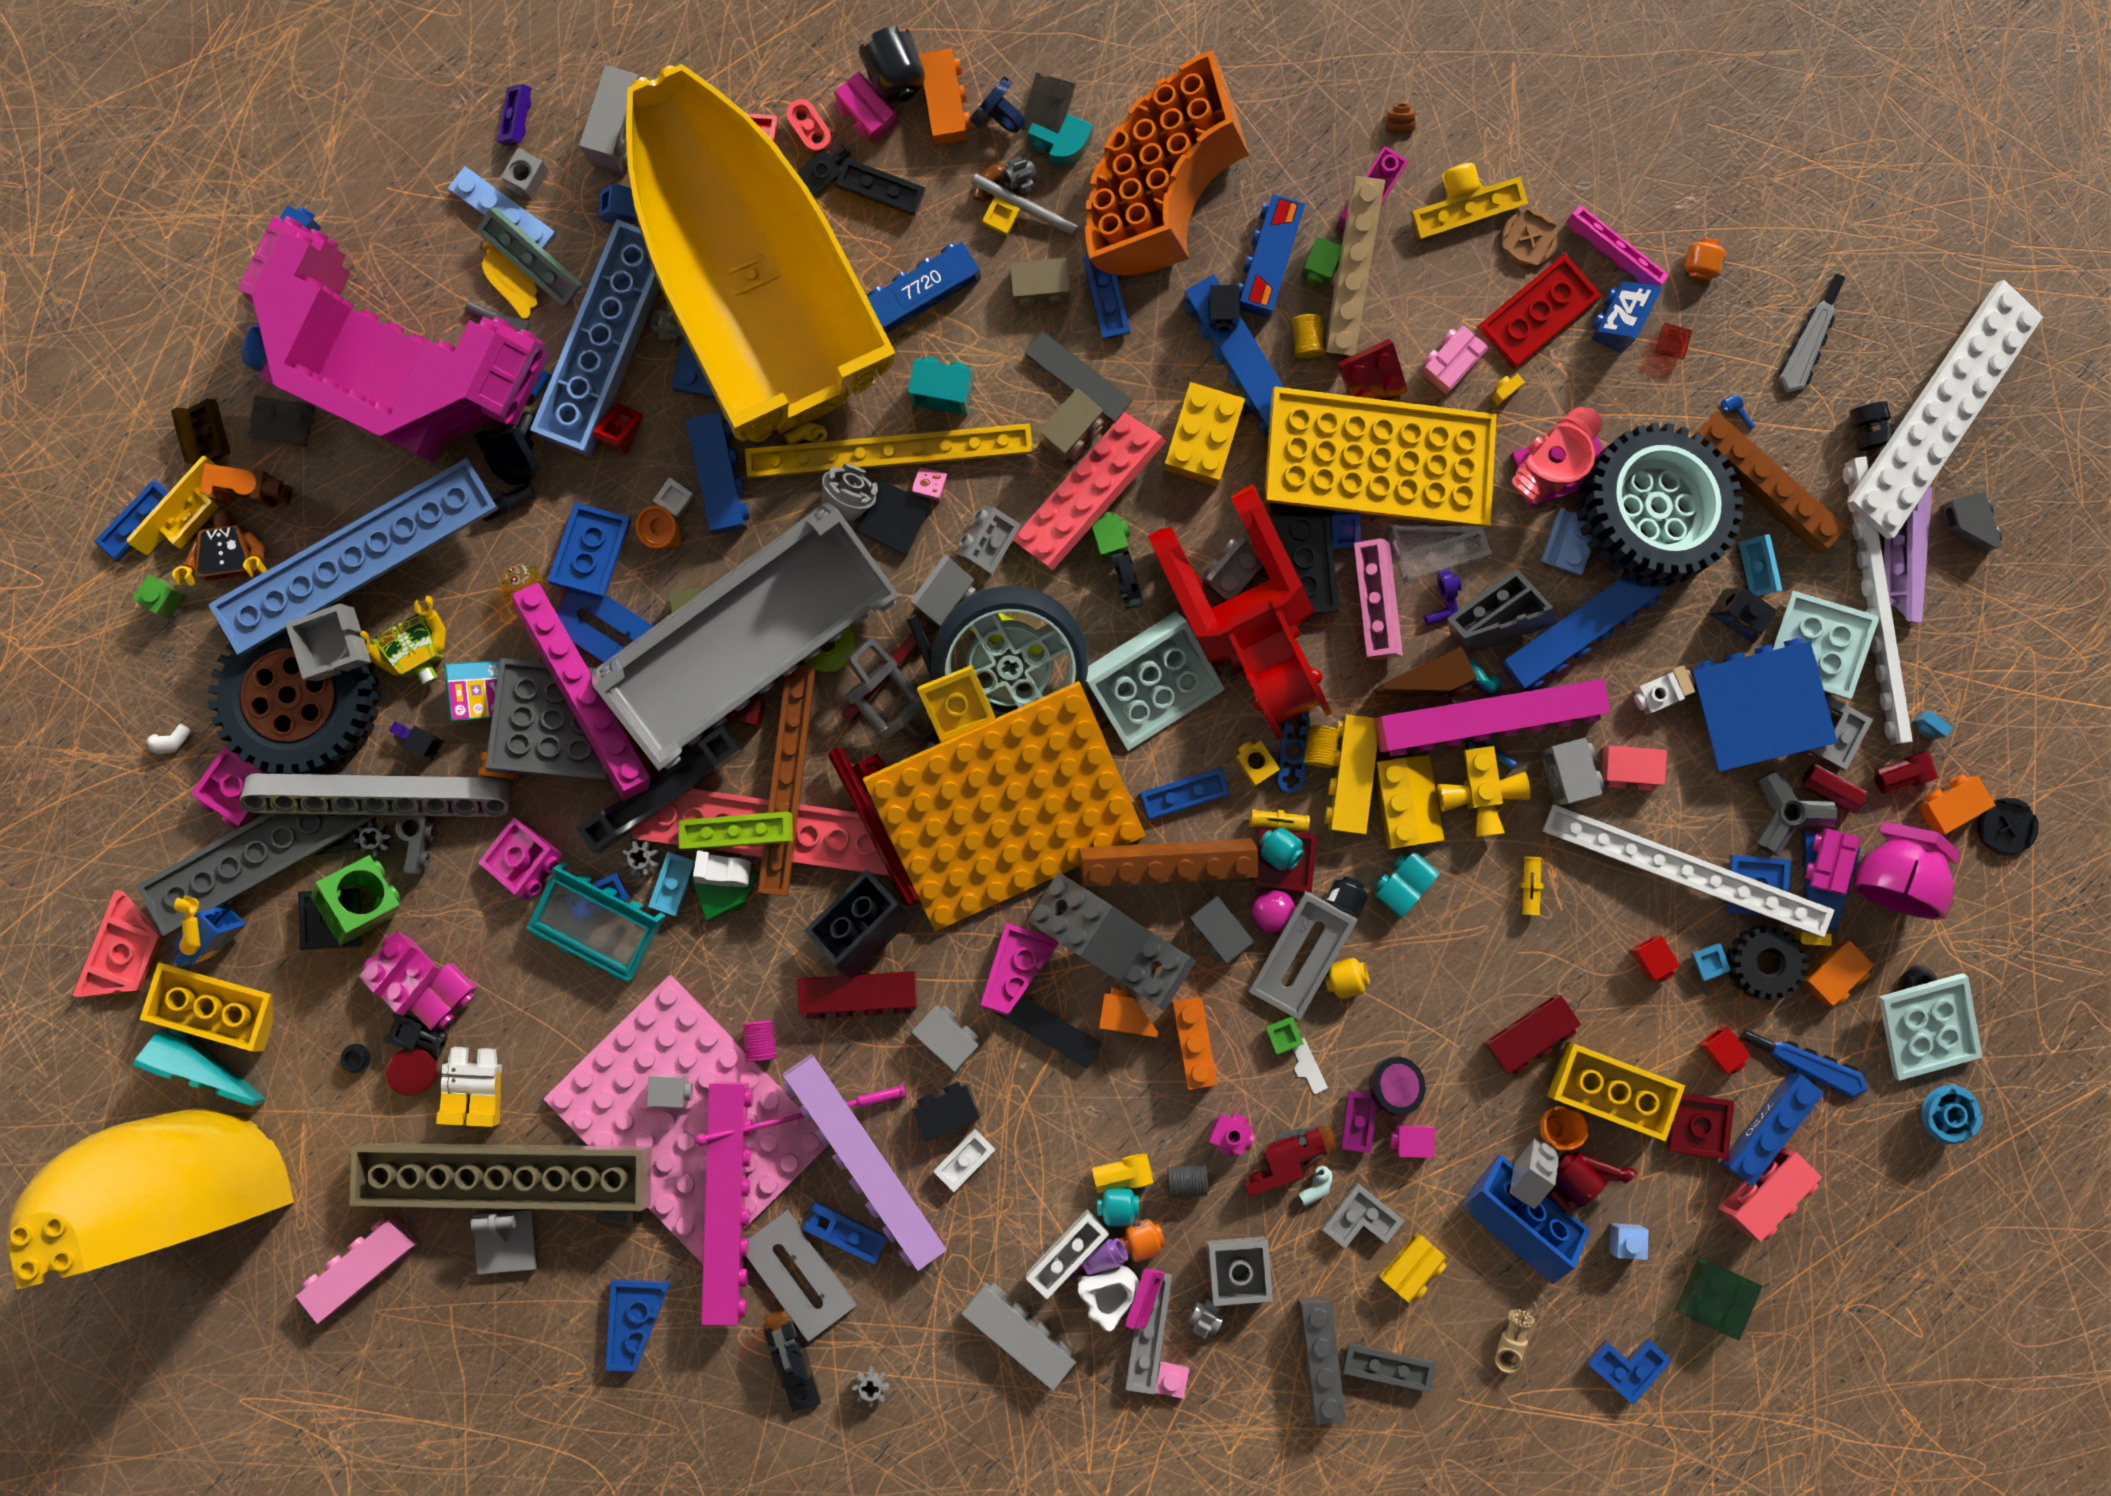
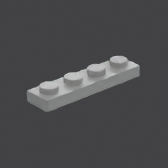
(1148, 1344)

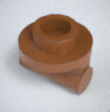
(1401, 118)

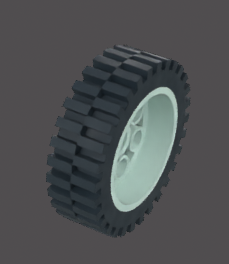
(1693, 481)

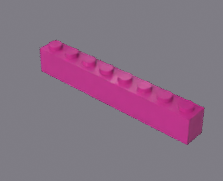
(577, 688)
(1492, 715)
(726, 1205)

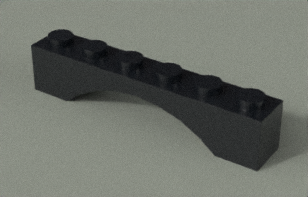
(692, 769)

